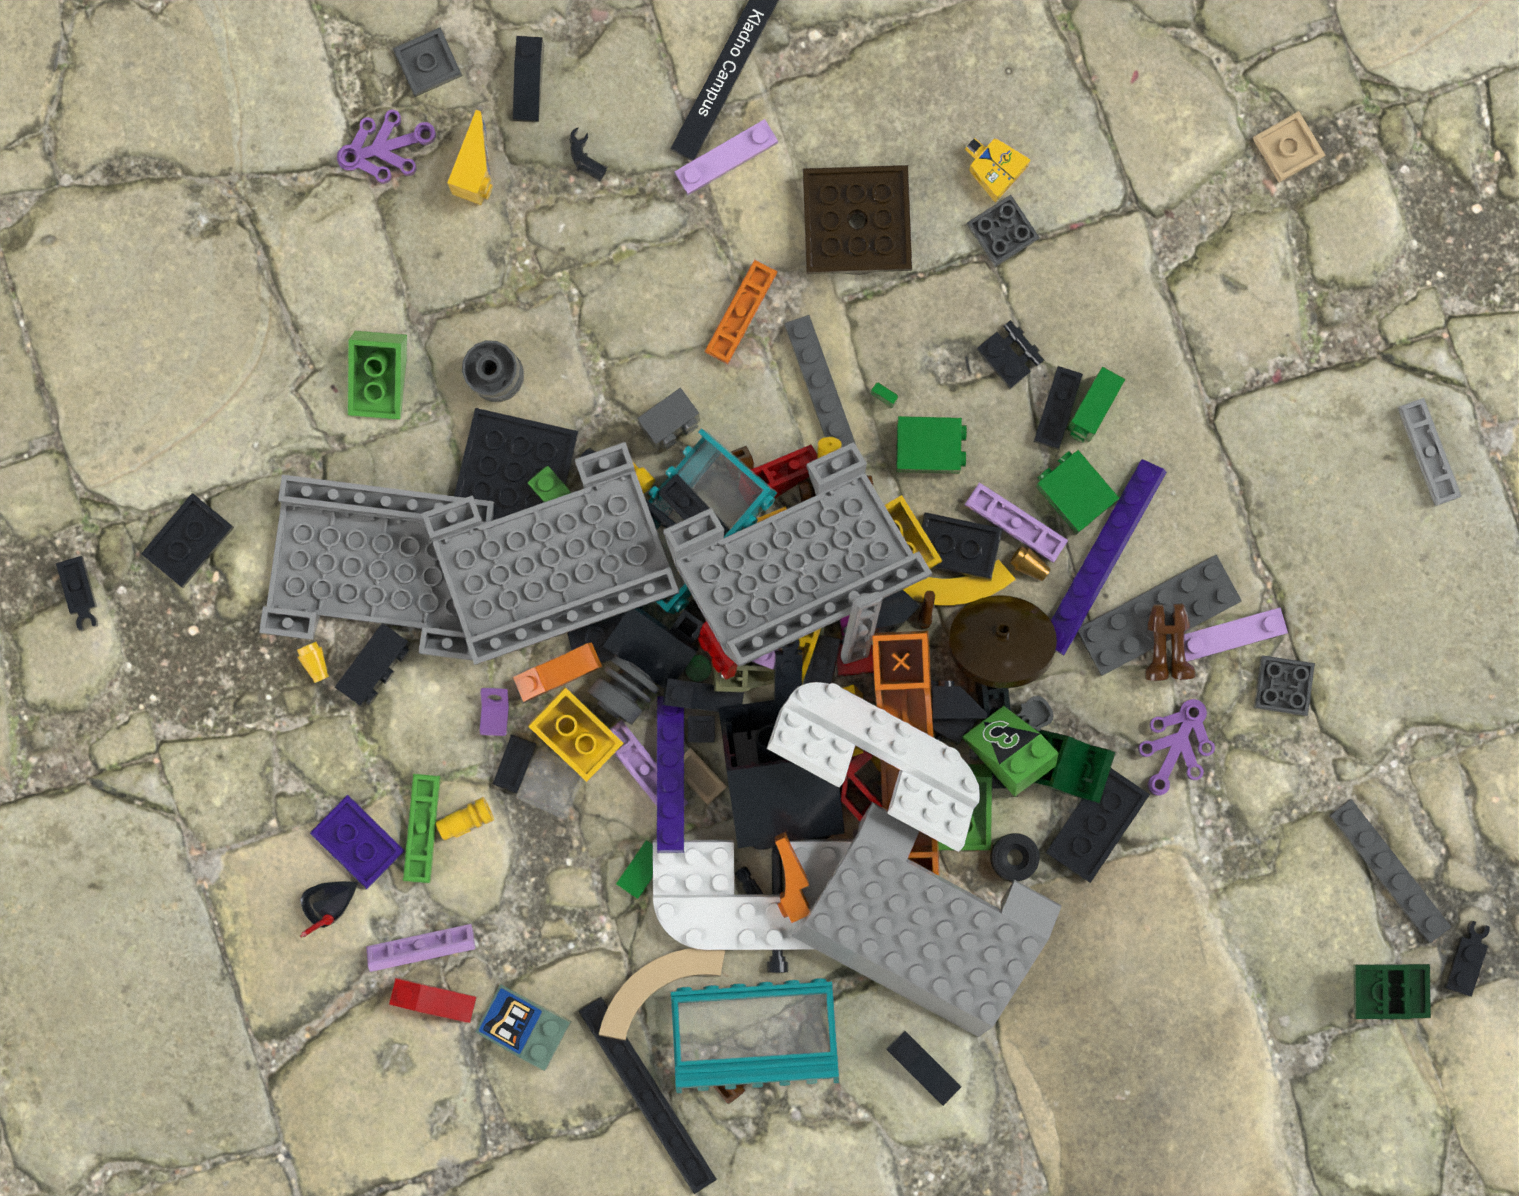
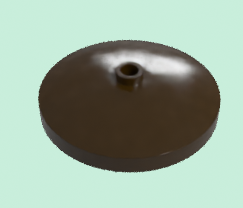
(1002, 641)

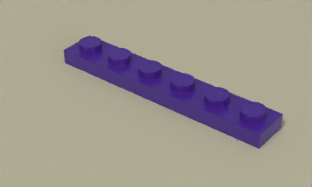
(670, 778)

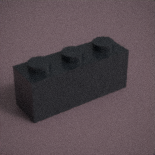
(373, 666)

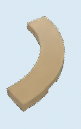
(653, 978)

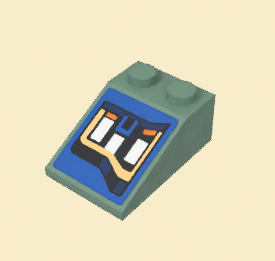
(523, 1027)

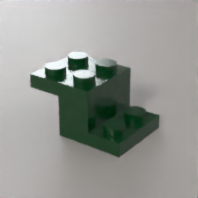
(1079, 768)
(1391, 991)

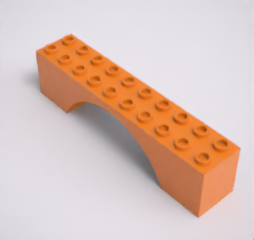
(905, 692)

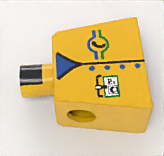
(996, 166)

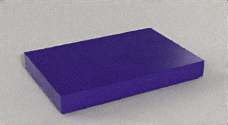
(357, 841)

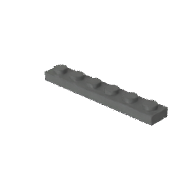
(818, 380)
(1390, 871)

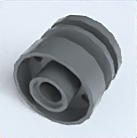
(482, 360)
(622, 691)

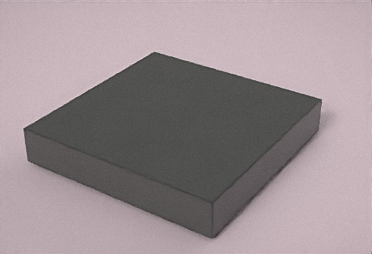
(427, 62)

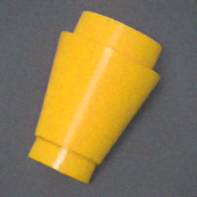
(313, 660)

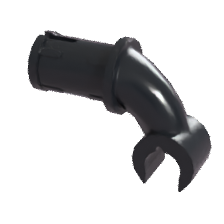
(582, 160)

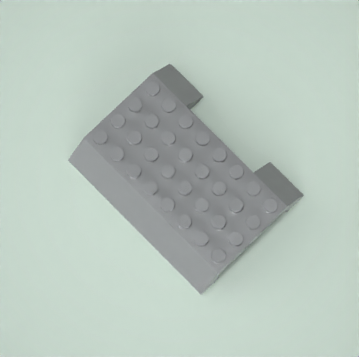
(361, 559)
(553, 561)
(796, 565)
(925, 931)

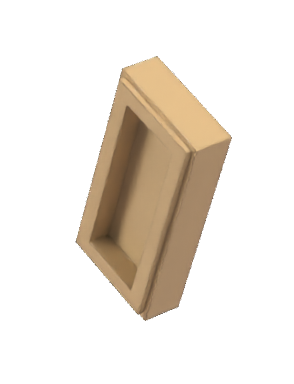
(701, 777)

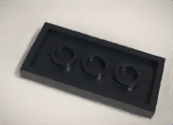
(1097, 827)

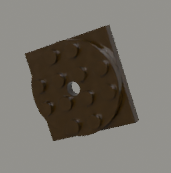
(871, 192)

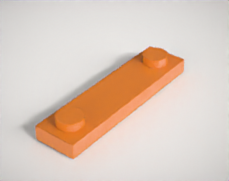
(741, 312)

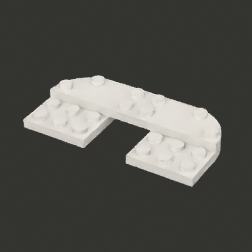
(934, 783)
(699, 904)

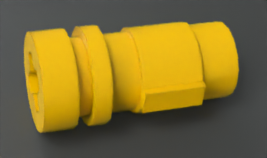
(463, 820)

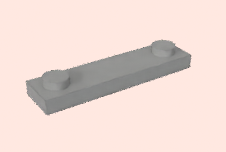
(1429, 452)
(861, 627)

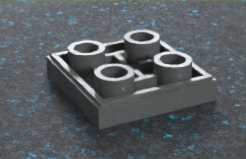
(1003, 230)
(1284, 685)

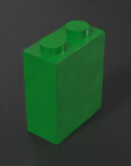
(1095, 405)
(930, 445)
(1076, 491)

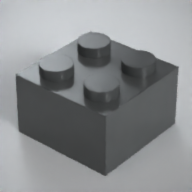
(669, 420)

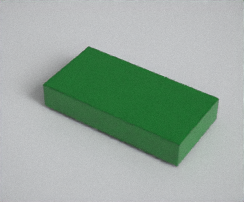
(638, 872)

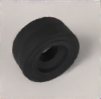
(1018, 842)

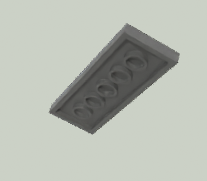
(1124, 630)

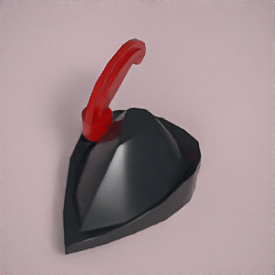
(326, 903)

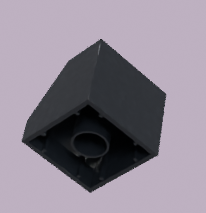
(768, 790)

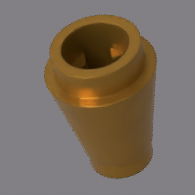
(1029, 563)

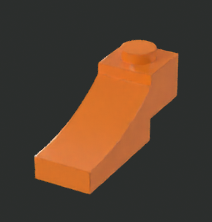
(557, 672)
(793, 900)

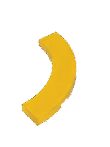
(963, 589)

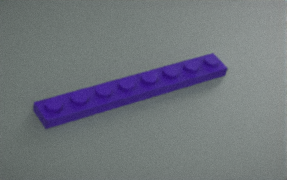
(1105, 552)

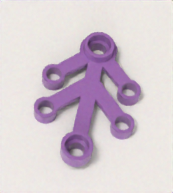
(381, 147)
(1179, 743)

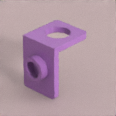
(494, 712)

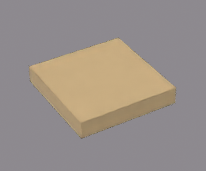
(1289, 147)

